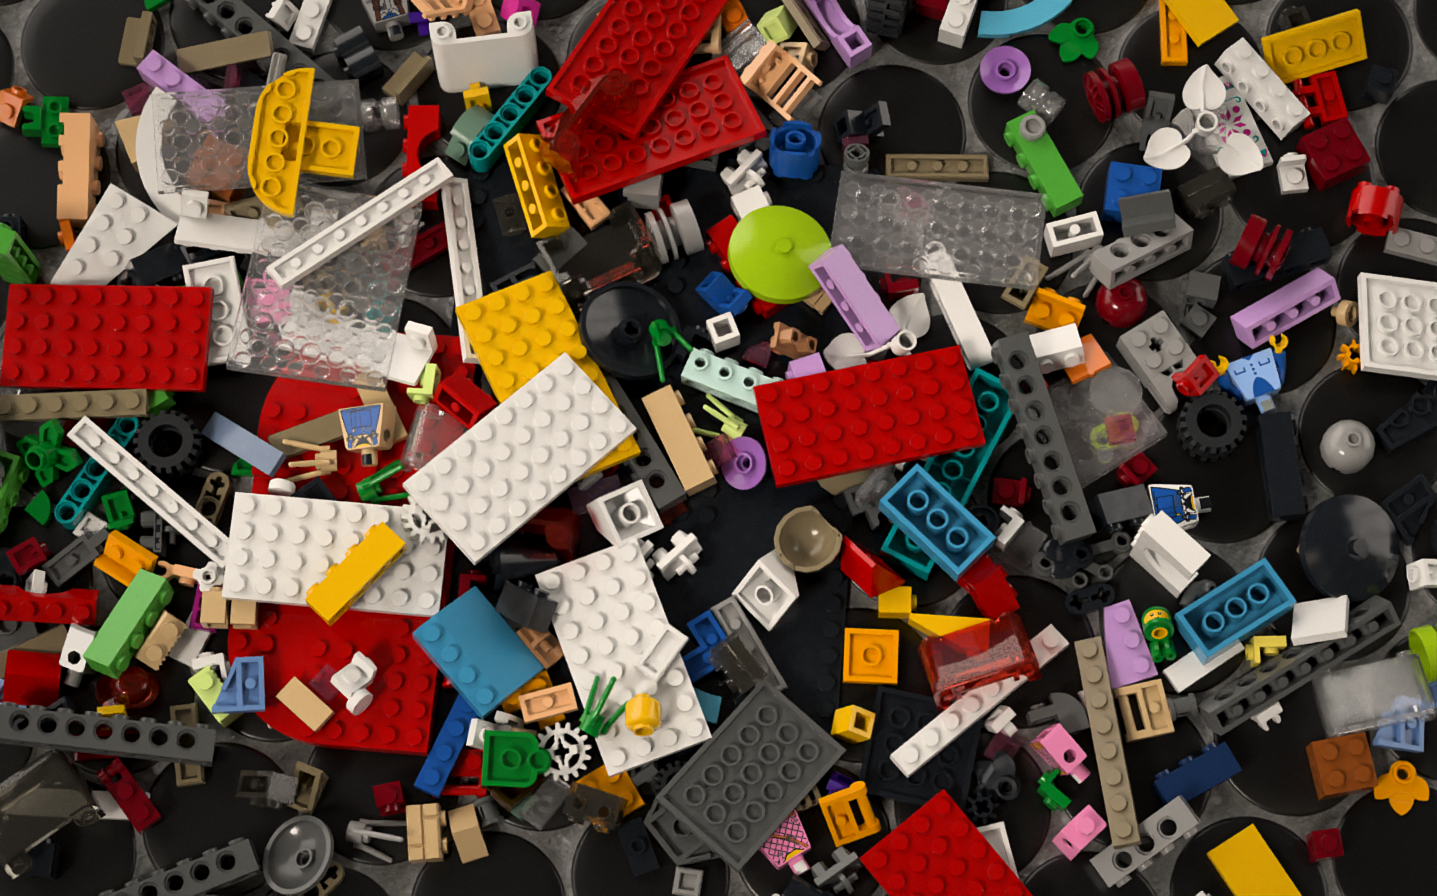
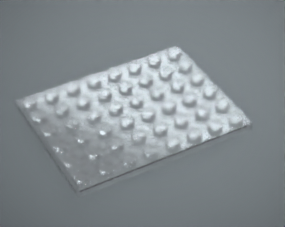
(337, 319)

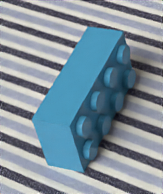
(936, 522)
(1234, 611)

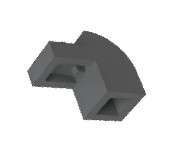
(1155, 115)
(1064, 710)

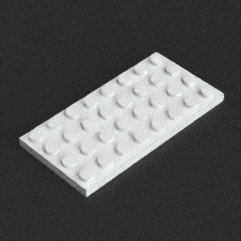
(519, 458)
(291, 542)
(604, 626)

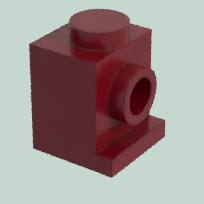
(390, 798)

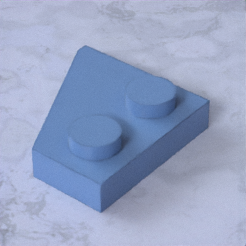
(243, 688)
(1401, 737)

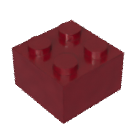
(1333, 154)

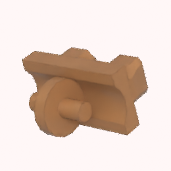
(792, 342)
(542, 645)

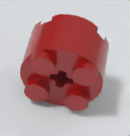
(1375, 209)

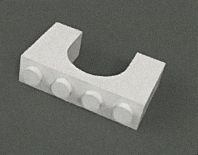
(1168, 553)

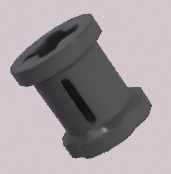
(1182, 706)
(488, 811)

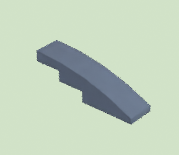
(244, 444)

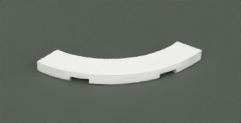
(145, 155)

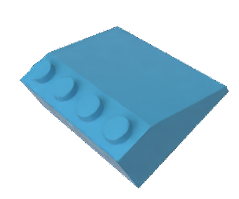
(477, 652)

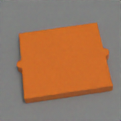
(1094, 358)

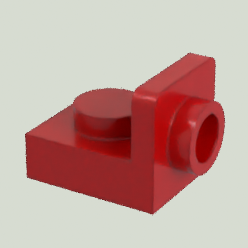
(1196, 377)

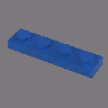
(446, 749)

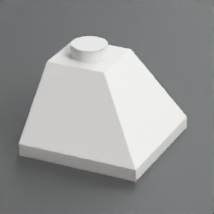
(625, 514)
(768, 590)

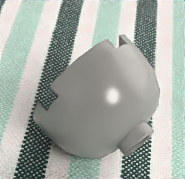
(1347, 446)

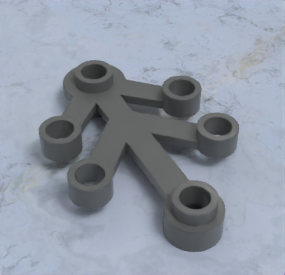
(1098, 548)

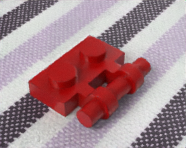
(1327, 97)

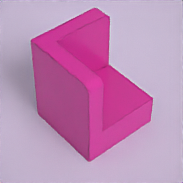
(513, 6)

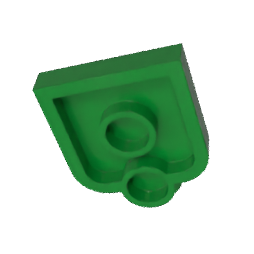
(513, 759)

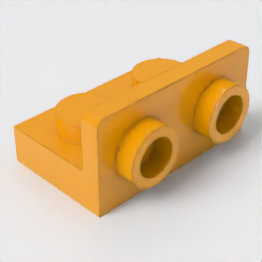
(1053, 311)
(124, 558)

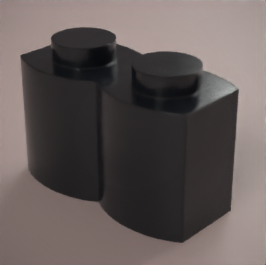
(357, 55)

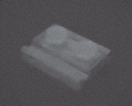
(742, 45)
(1208, 144)

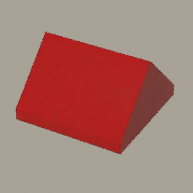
(867, 569)
(32, 678)

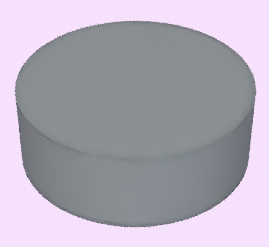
(1032, 128)

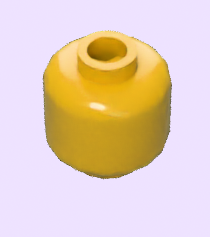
(643, 715)

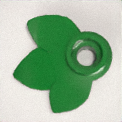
(1074, 43)

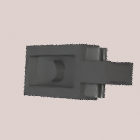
(76, 557)

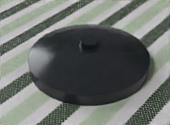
(617, 329)
(1349, 547)

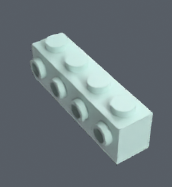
(723, 378)

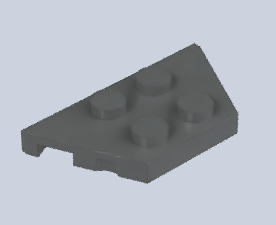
(675, 838)

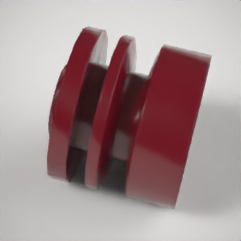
(1114, 90)
(1261, 247)

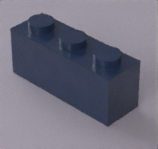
(1197, 775)

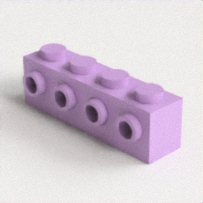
(854, 297)
(1285, 307)

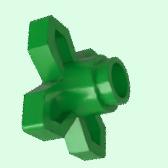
(46, 454)

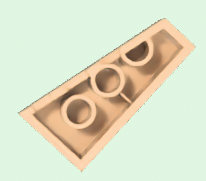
(79, 168)

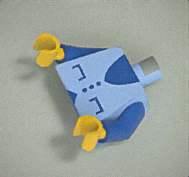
(1255, 376)

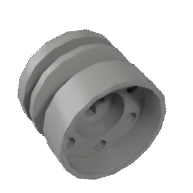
(675, 231)

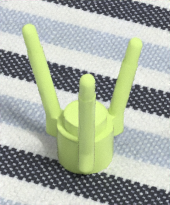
(732, 426)

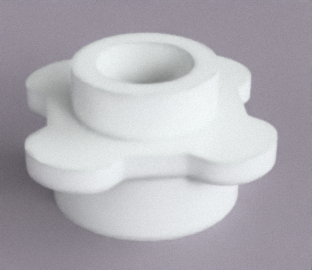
(210, 569)

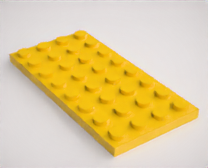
(522, 333)

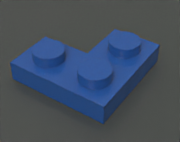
(707, 635)

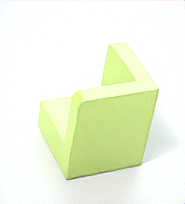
(777, 24)

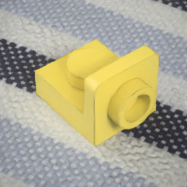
(1267, 644)

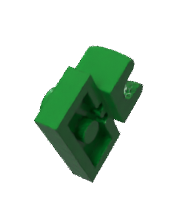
(46, 120)

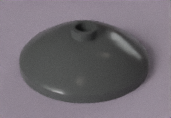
(298, 855)

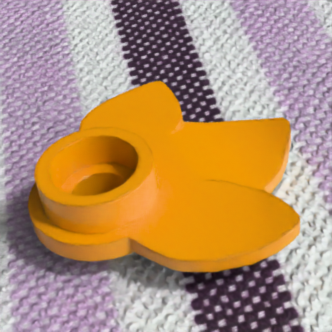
(1401, 791)

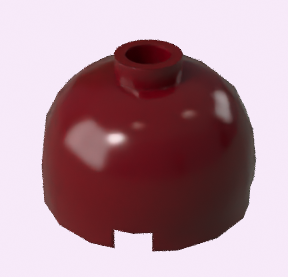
(1123, 304)

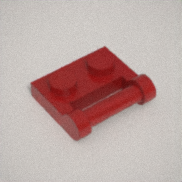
(468, 766)

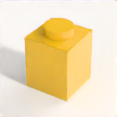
(897, 603)
(852, 724)

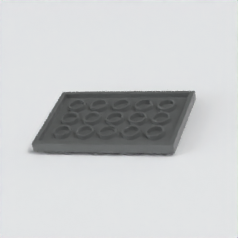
(750, 775)

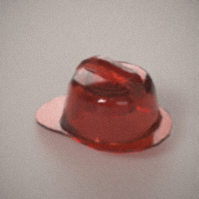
(133, 689)

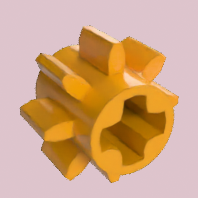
(1344, 357)

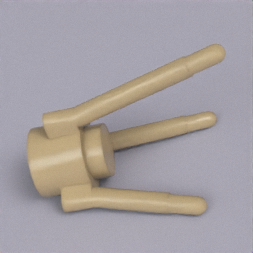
(325, 460)

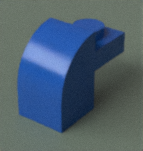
(723, 295)

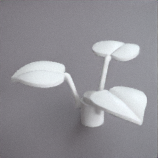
(1202, 92)
(910, 316)

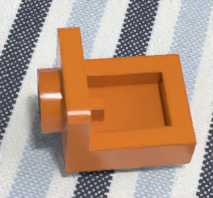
(11, 105)
(67, 235)

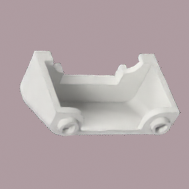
(485, 59)

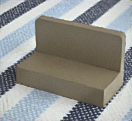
(137, 39)
(409, 77)

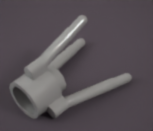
(1086, 257)
(360, 833)

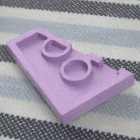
(1125, 647)

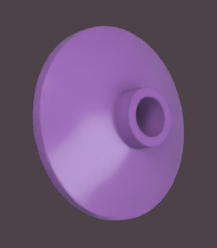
(1005, 59)
(737, 471)

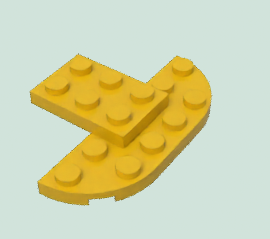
(290, 143)

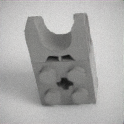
(1154, 367)

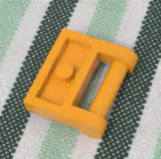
(841, 818)

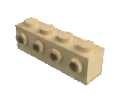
(679, 439)

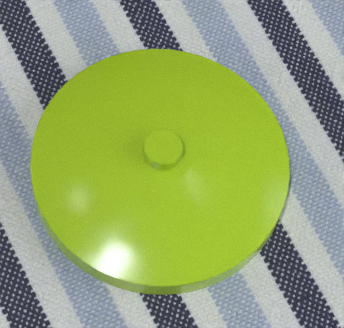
(773, 253)

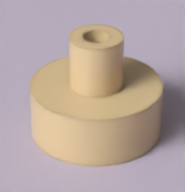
(1346, 313)

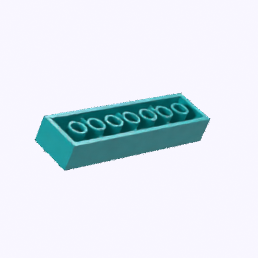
(956, 471)

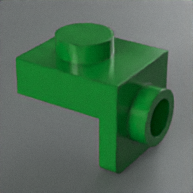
(119, 509)
(1053, 797)

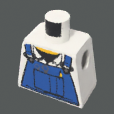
(1178, 503)

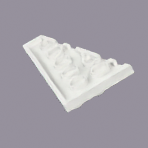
(111, 237)

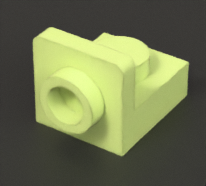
(429, 381)

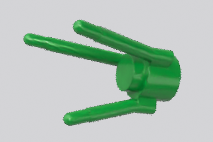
(662, 336)
(371, 487)
(591, 720)

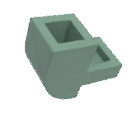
(465, 131)

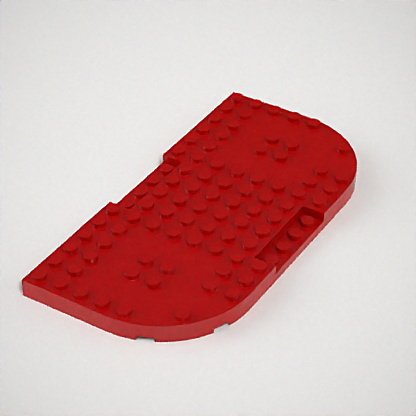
(300, 641)

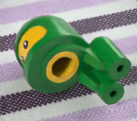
(1158, 629)

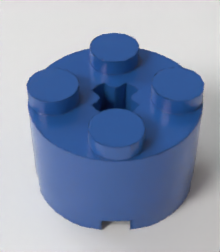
(794, 150)

